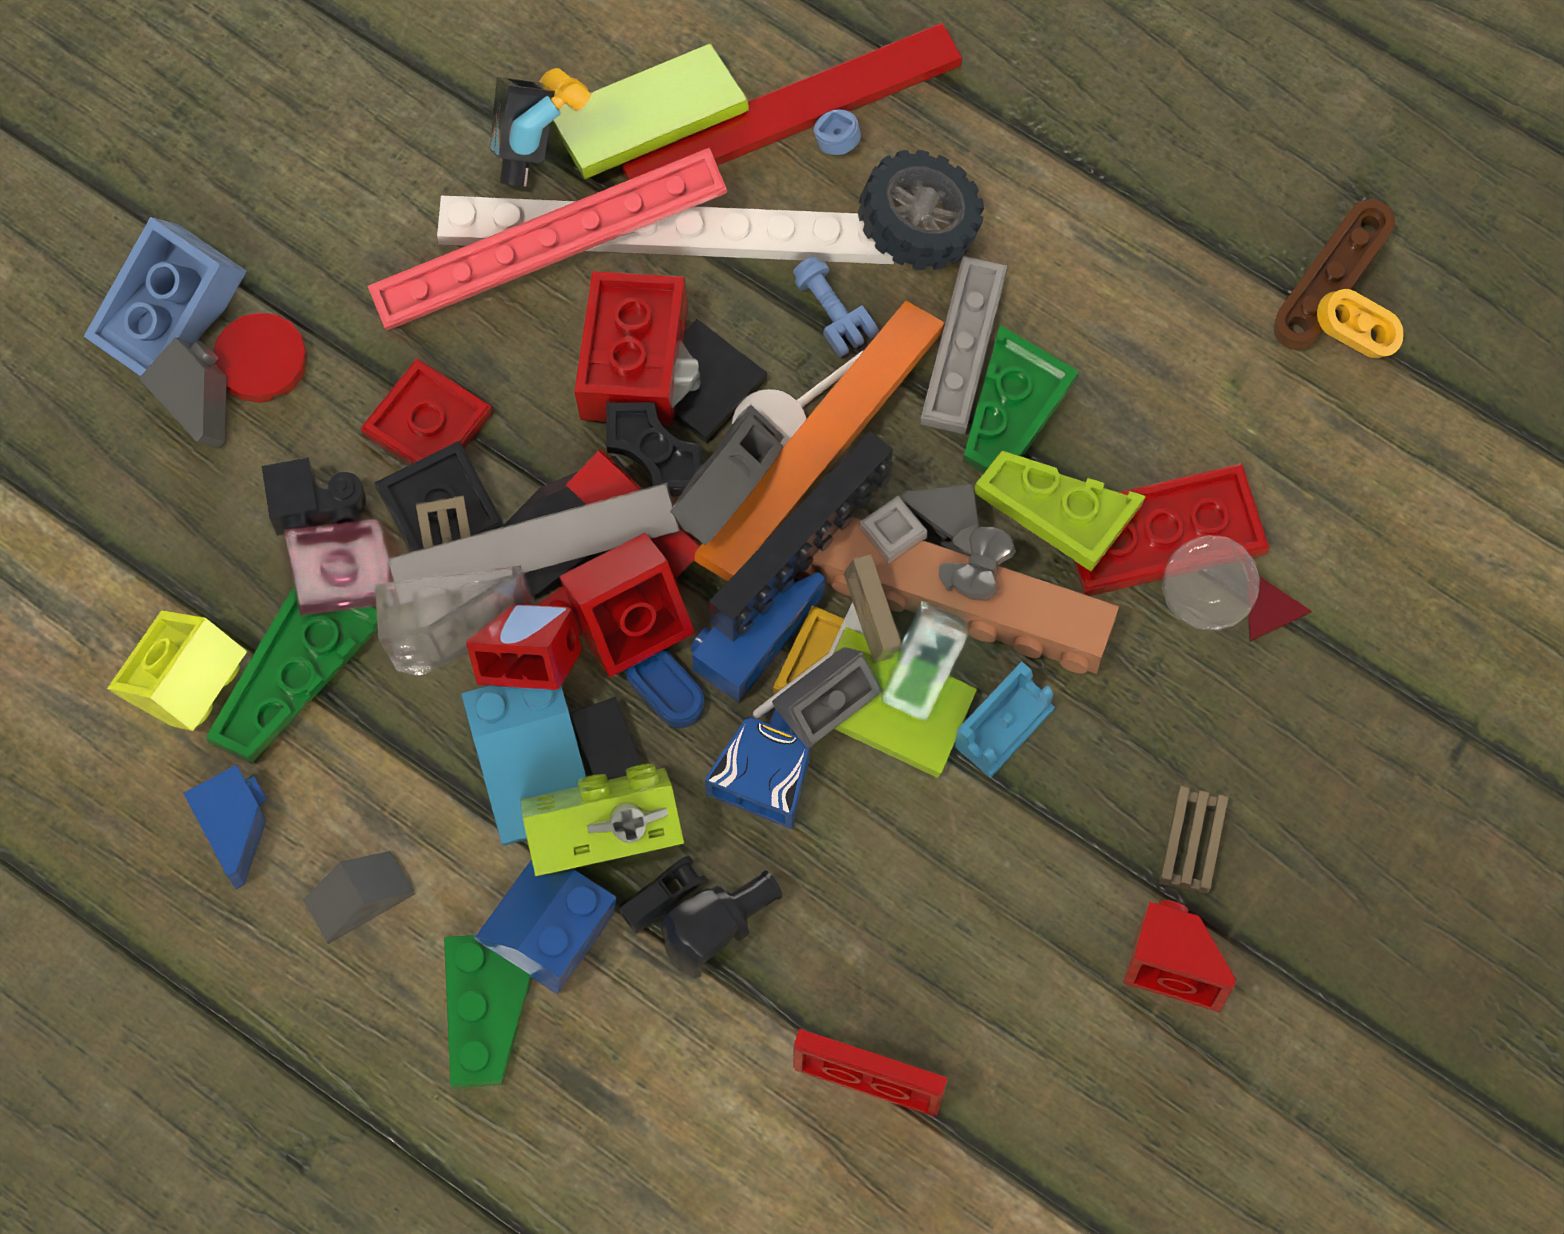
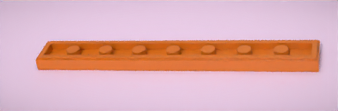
(822, 438)

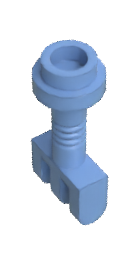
(811, 275)

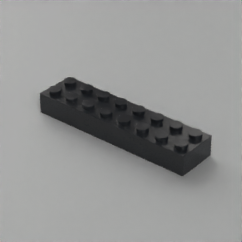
(801, 537)

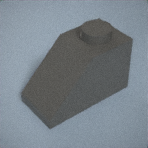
(191, 389)

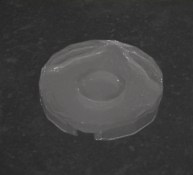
(1211, 583)

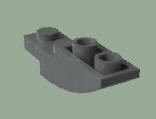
(728, 475)

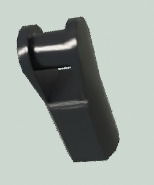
(656, 899)

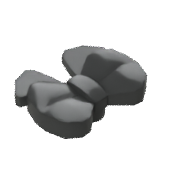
(987, 549)

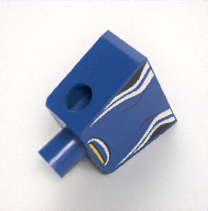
(761, 770)

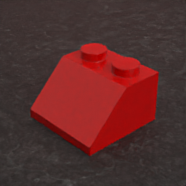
(1178, 958)

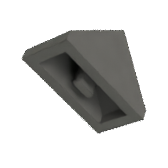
(943, 512)
(357, 893)

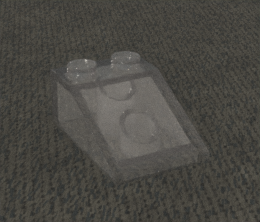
(431, 618)

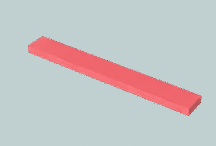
(547, 239)

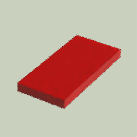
(1172, 514)

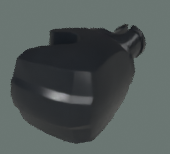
(710, 919)

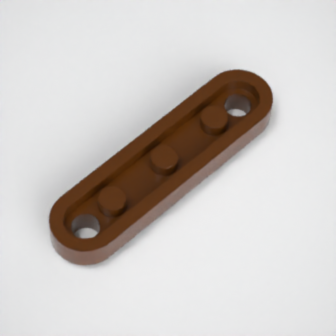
(1335, 268)

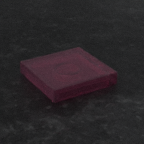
(337, 565)

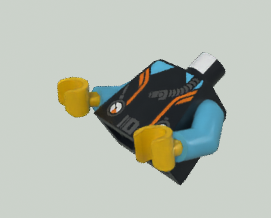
(524, 116)

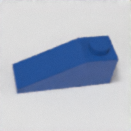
(739, 664)

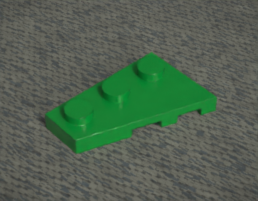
(1016, 399)
(482, 1011)

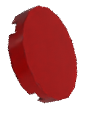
(260, 356)

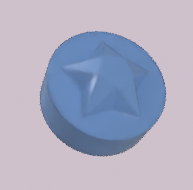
(837, 132)

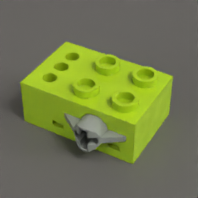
(601, 820)

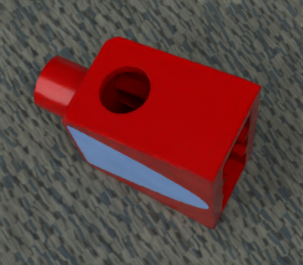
(526, 647)

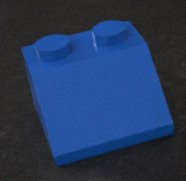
(548, 923)

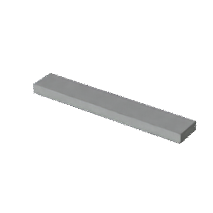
(547, 538)

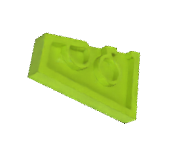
(1063, 511)

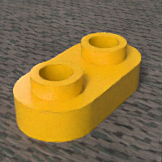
(1355, 323)

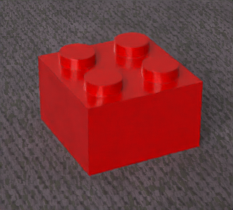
(627, 604)

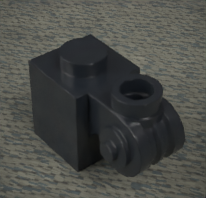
(298, 502)

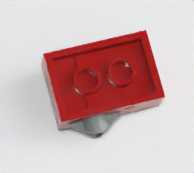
(634, 345)

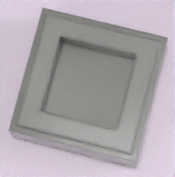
(893, 529)

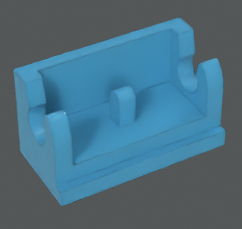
(1004, 721)

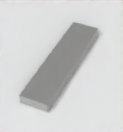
(963, 345)

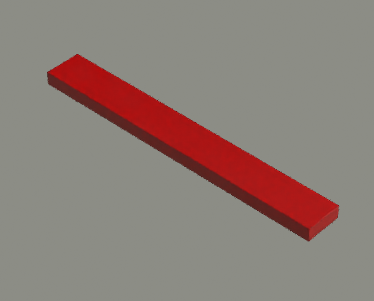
(805, 101)

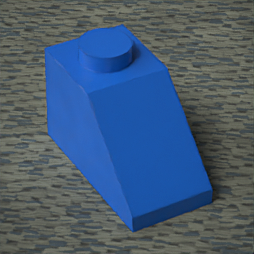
(230, 819)

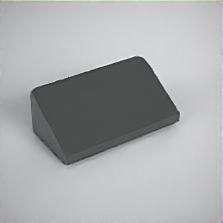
(827, 695)

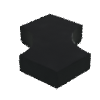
(638, 434)

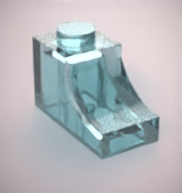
(925, 660)

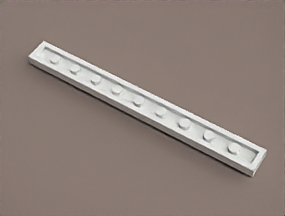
(689, 232)

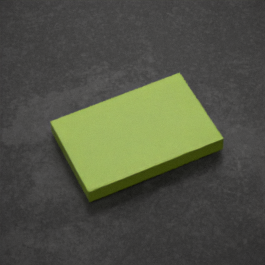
(898, 733)

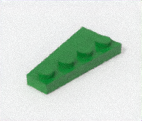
(287, 673)

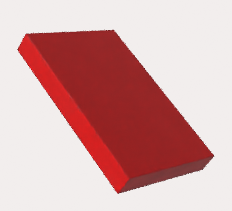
(868, 1073)

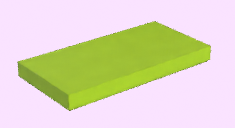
(650, 111)

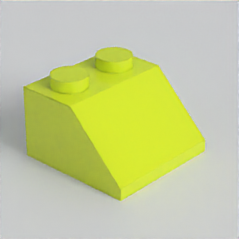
(178, 669)

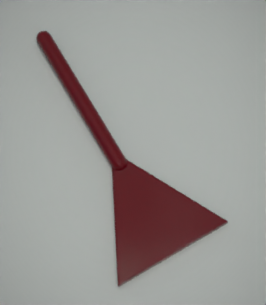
(1272, 610)

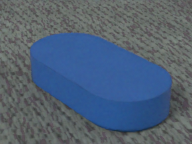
(667, 689)

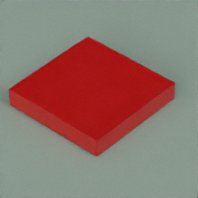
(425, 415)

